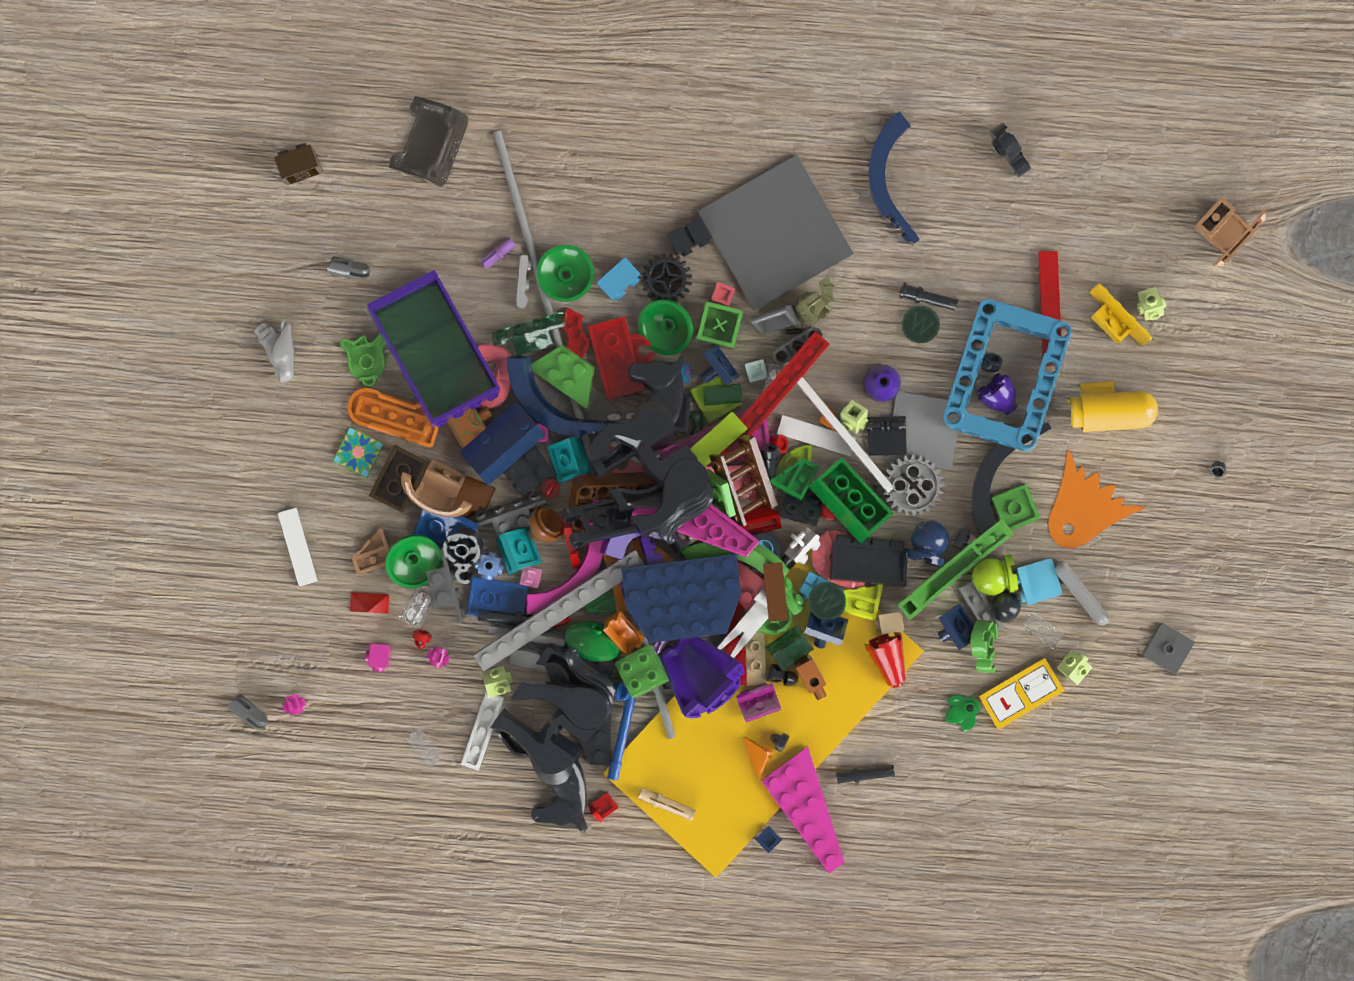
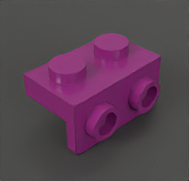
(758, 702)

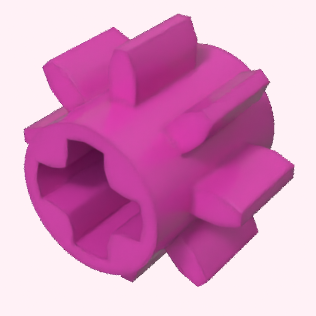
(437, 657)
(294, 704)

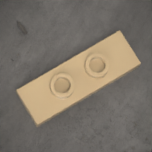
(756, 660)

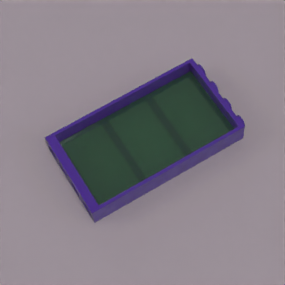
(433, 349)

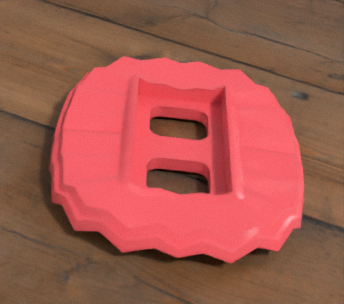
(498, 355)
(821, 559)

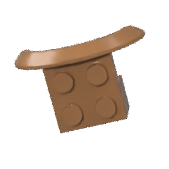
(1226, 229)
(437, 490)

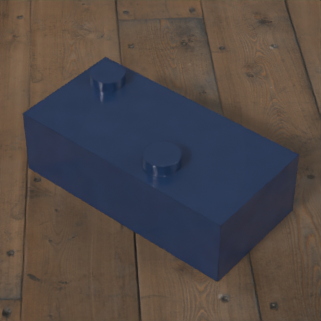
(502, 443)

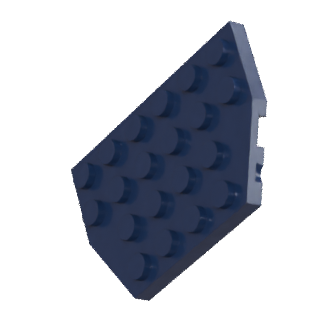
(683, 597)

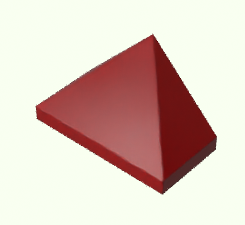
(762, 520)
(369, 602)

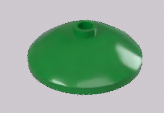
(562, 259)
(655, 327)
(412, 571)
(591, 641)

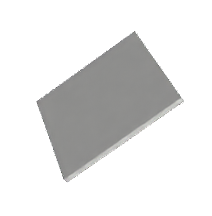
(926, 429)

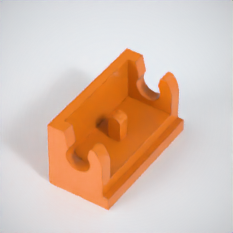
(623, 632)

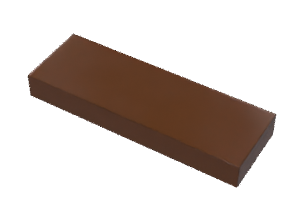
(775, 592)

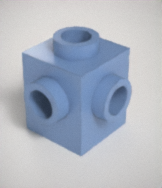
(494, 571)

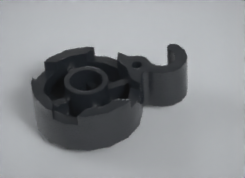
(1009, 148)
(463, 557)

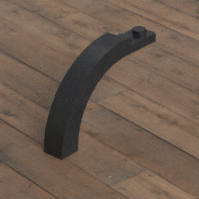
(982, 483)

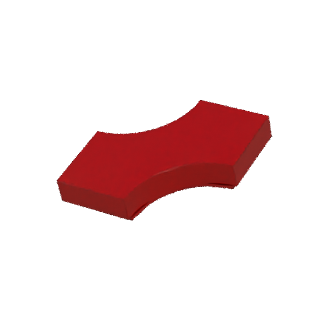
(576, 339)
(572, 551)

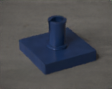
(719, 366)
(957, 626)
(826, 630)

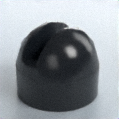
(1222, 469)
(791, 678)

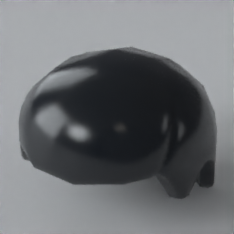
(1005, 607)

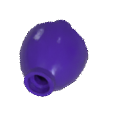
(880, 392)
(999, 394)

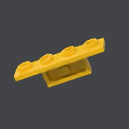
(1116, 319)

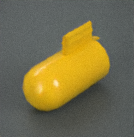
(1104, 409)

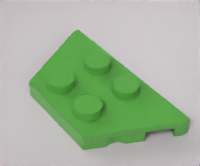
(567, 373)

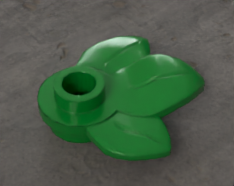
(959, 712)

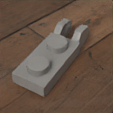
(522, 283)

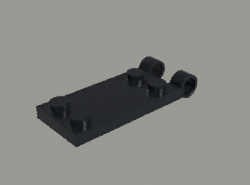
(606, 520)

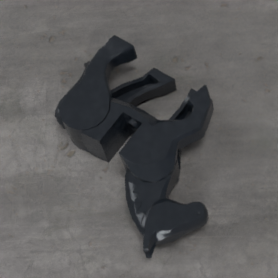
(680, 478)
(582, 708)

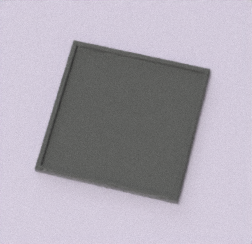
(775, 232)

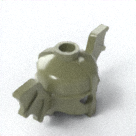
(812, 305)

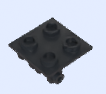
(887, 435)
(803, 511)

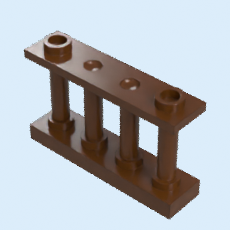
(758, 474)

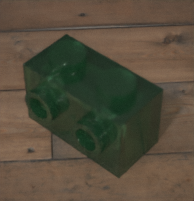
(789, 648)

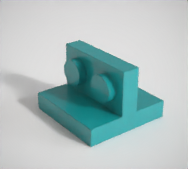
(569, 459)
(518, 550)

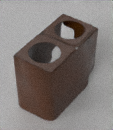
(476, 493)

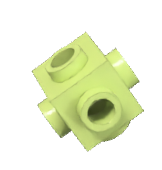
(1150, 304)
(853, 417)
(1074, 666)
(497, 681)

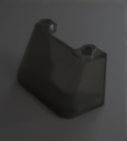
(431, 142)

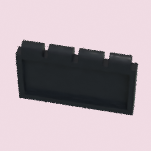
(869, 562)

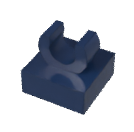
(768, 839)

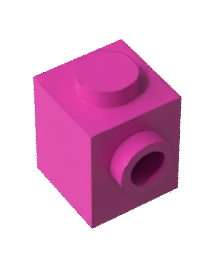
(378, 656)

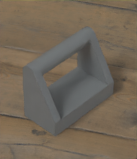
(775, 319)

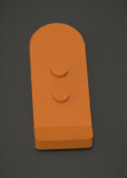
(391, 416)

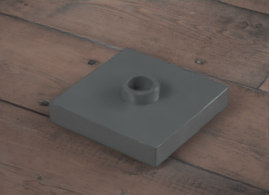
(1168, 648)

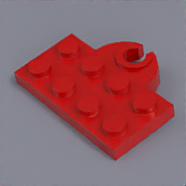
(615, 353)

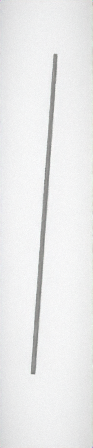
(557, 341)

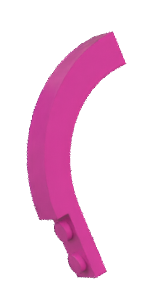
(587, 569)

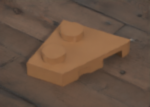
(372, 554)

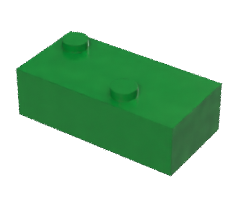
(851, 500)

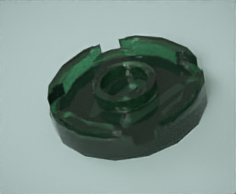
(920, 324)
(827, 601)

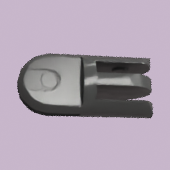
(348, 268)
(248, 712)

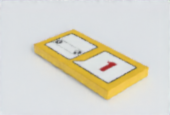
(1021, 693)

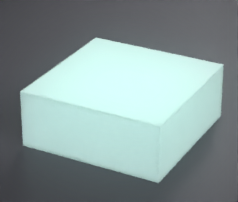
(756, 370)

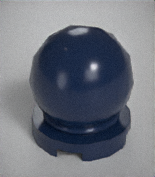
(929, 542)

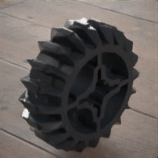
(675, 278)

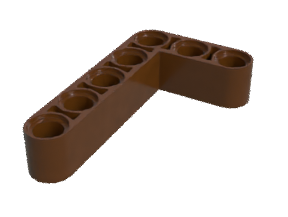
(589, 488)

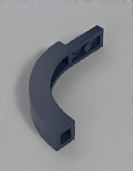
(876, 175)
(533, 401)

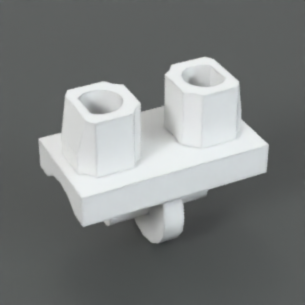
(801, 544)

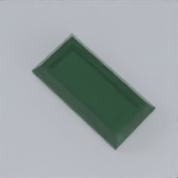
(722, 394)

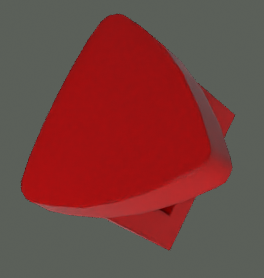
(602, 807)

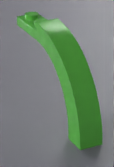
(758, 557)
(955, 568)

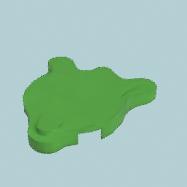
(365, 359)

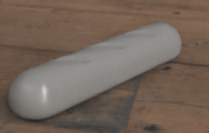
(1081, 593)

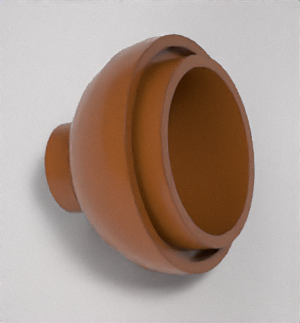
(545, 525)

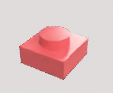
(723, 294)

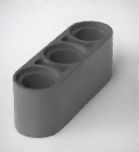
(787, 347)

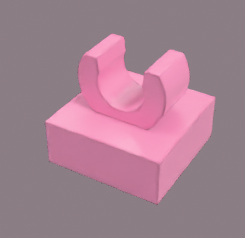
(531, 577)

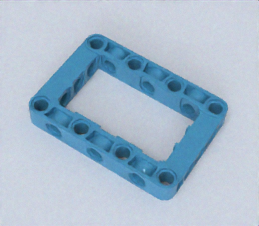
(971, 361)

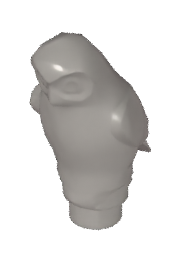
(278, 349)

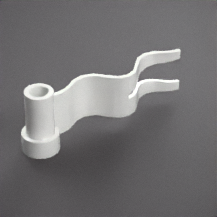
(749, 623)

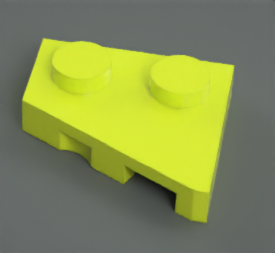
(863, 601)

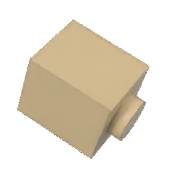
(889, 623)

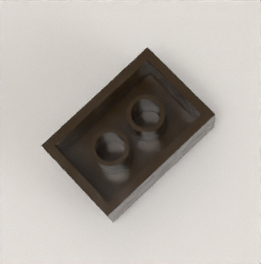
(298, 164)
(388, 485)

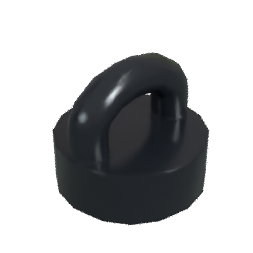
(992, 362)
(775, 676)
(781, 742)

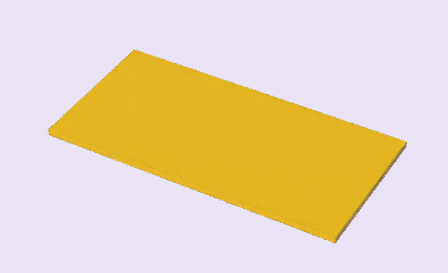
(708, 758)

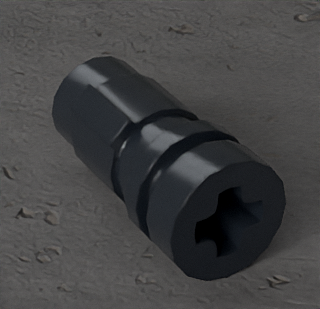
(770, 457)

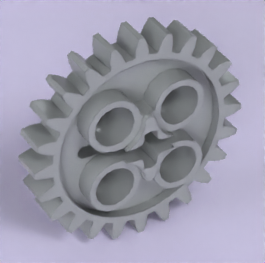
(925, 472)

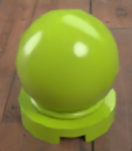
(993, 576)

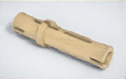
(686, 812)

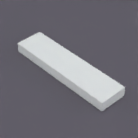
(813, 435)
(297, 547)
(481, 731)

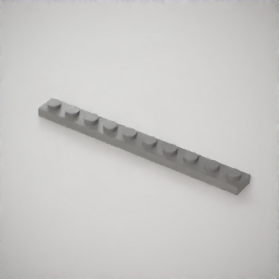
(555, 611)

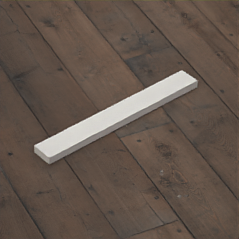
(843, 433)

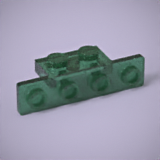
(530, 335)

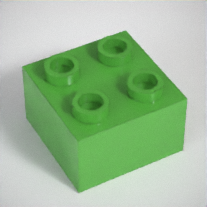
(719, 325)
(642, 671)

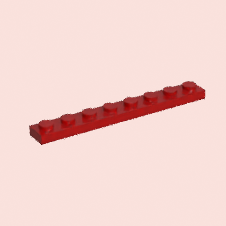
(780, 387)

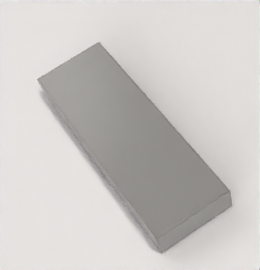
(978, 604)

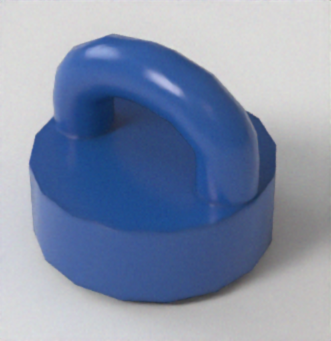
(621, 691)

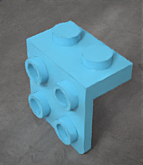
(1038, 582)

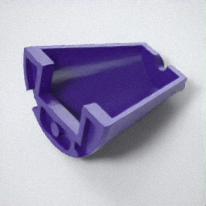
(700, 675)

